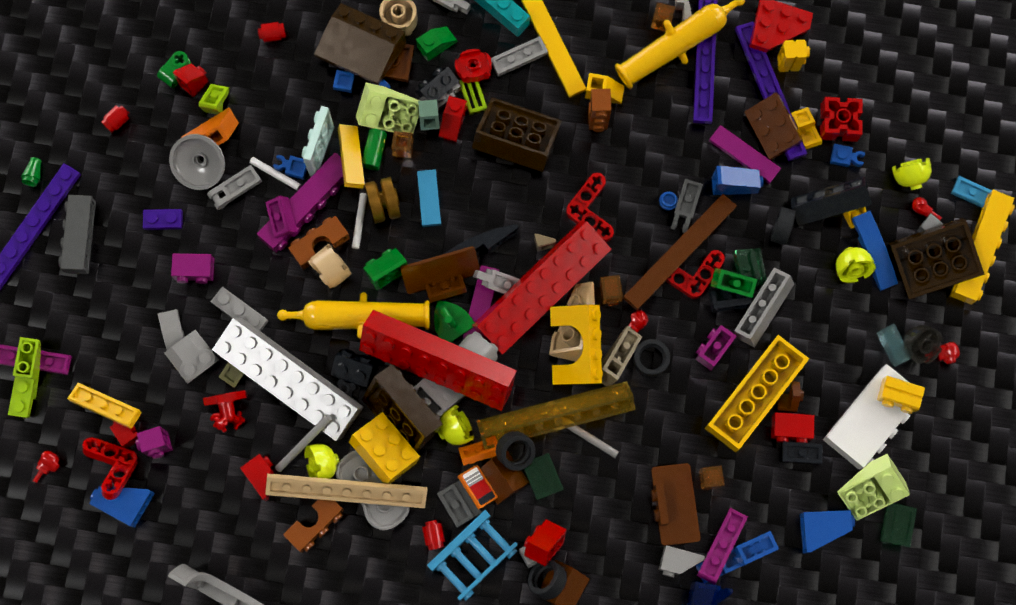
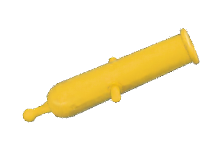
(675, 42)
(353, 314)

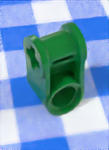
(166, 71)

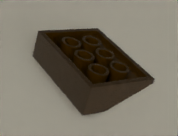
(360, 44)
(516, 134)
(936, 258)
(402, 406)

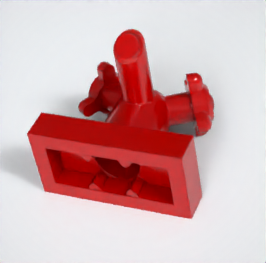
(226, 409)

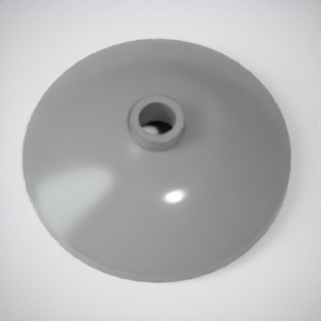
(190, 169)

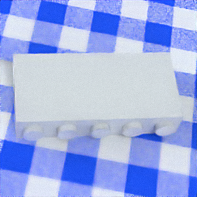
(866, 423)

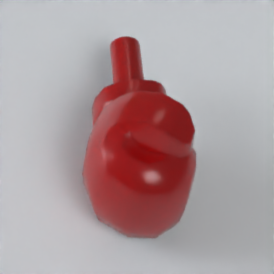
(921, 207)
(639, 320)
(949, 352)
(47, 463)

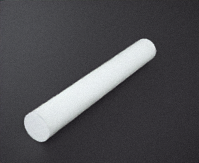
(276, 174)
(359, 221)

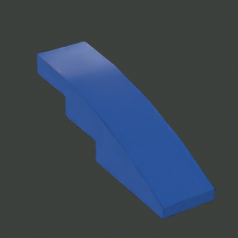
(873, 243)
(748, 552)

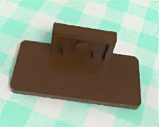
(442, 274)
(675, 504)

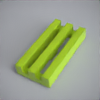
(477, 109)

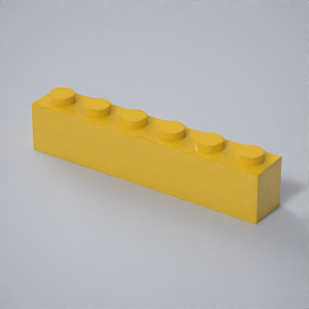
(986, 240)

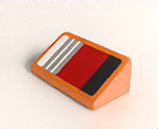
(477, 487)

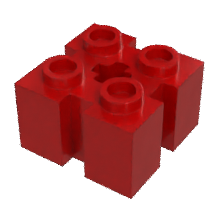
(849, 126)

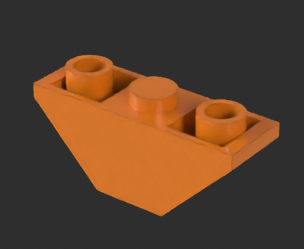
(218, 127)

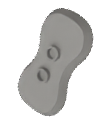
(382, 517)

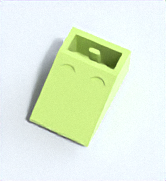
(387, 109)
(874, 488)

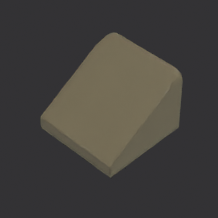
(543, 242)

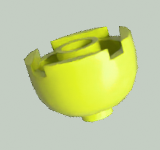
(913, 173)
(853, 264)
(455, 427)
(321, 461)

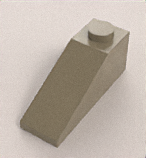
(619, 355)

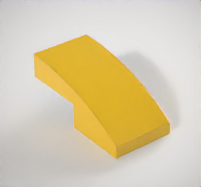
(806, 126)

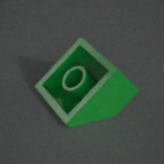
(385, 268)

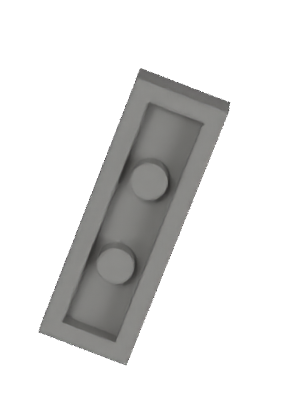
(519, 56)
(237, 308)

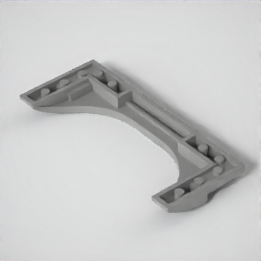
(211, 586)

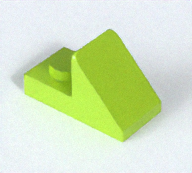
(213, 99)

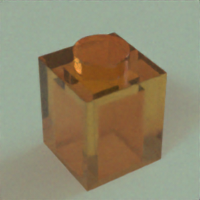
(662, 13)
(402, 144)
(611, 290)
(711, 477)

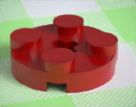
(473, 74)

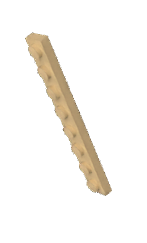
(346, 490)

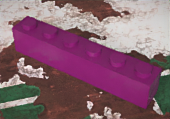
(308, 200)

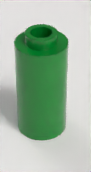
(374, 149)

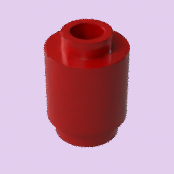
(272, 32)
(115, 118)
(433, 535)

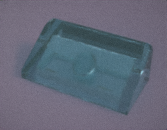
(893, 345)

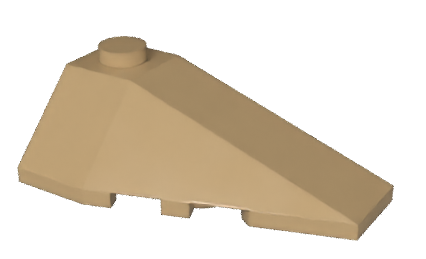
(567, 341)

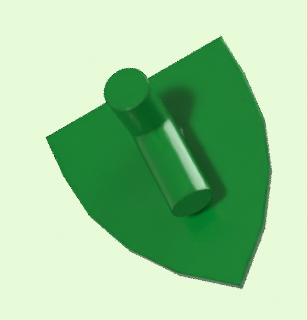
(451, 321)

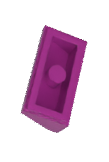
(281, 216)

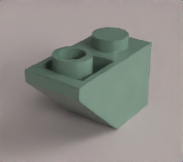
(428, 114)

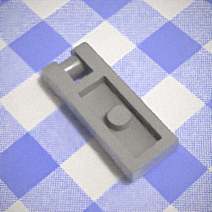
(234, 187)

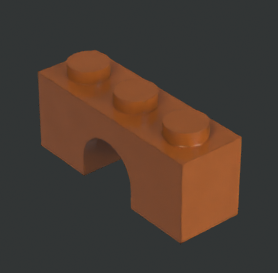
(599, 109)
(329, 231)
(303, 537)

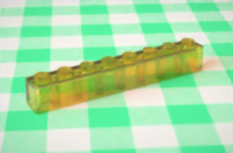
(558, 413)

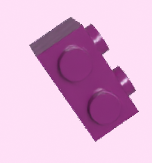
(192, 268)
(717, 345)
(154, 442)

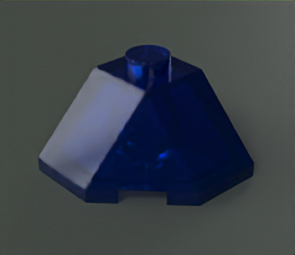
(707, 594)

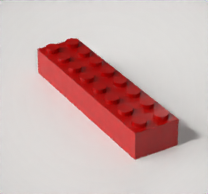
(542, 287)
(437, 360)

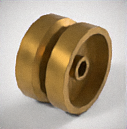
(382, 200)

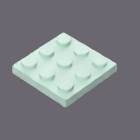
(318, 140)

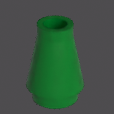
(31, 174)

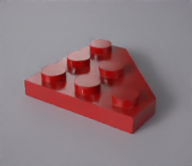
(777, 23)

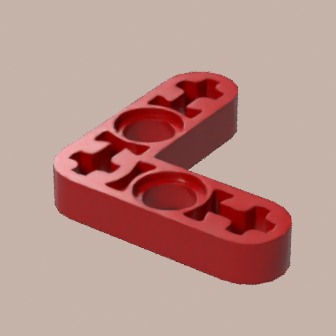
(584, 205)
(689, 281)
(119, 465)

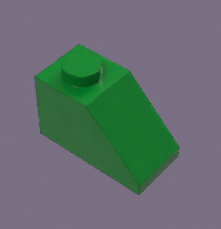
(435, 42)
(733, 282)

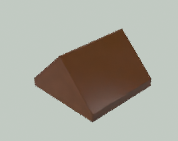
(503, 480)
(573, 589)

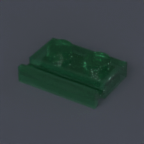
(750, 264)
(543, 477)
(898, 525)

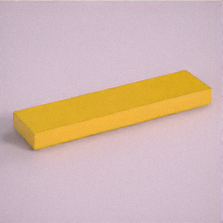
(351, 156)
(104, 405)

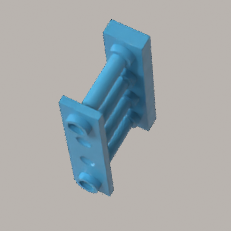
(454, 550)

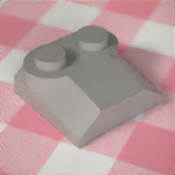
(191, 356)

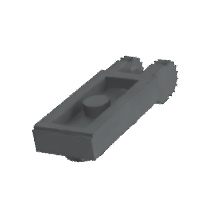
(687, 203)

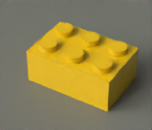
(384, 449)

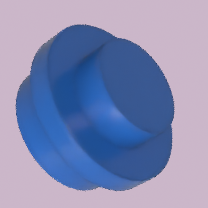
(668, 200)

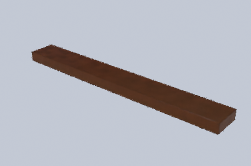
(679, 252)

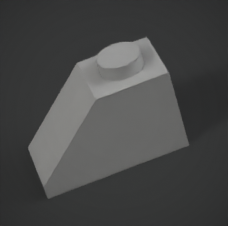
(676, 561)

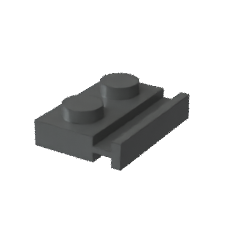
(458, 504)

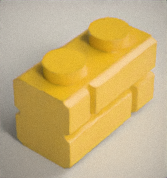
(792, 55)
(900, 394)

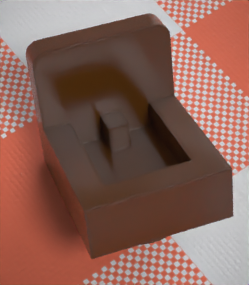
(791, 401)

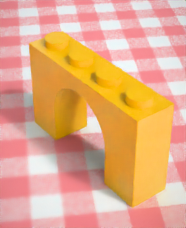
(589, 366)

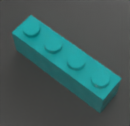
(508, 14)

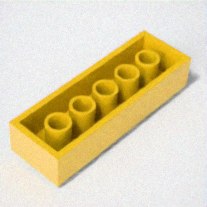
(757, 393)

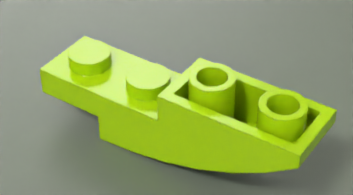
(26, 377)

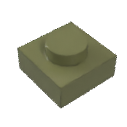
(231, 375)

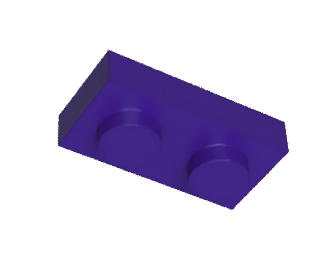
(162, 219)

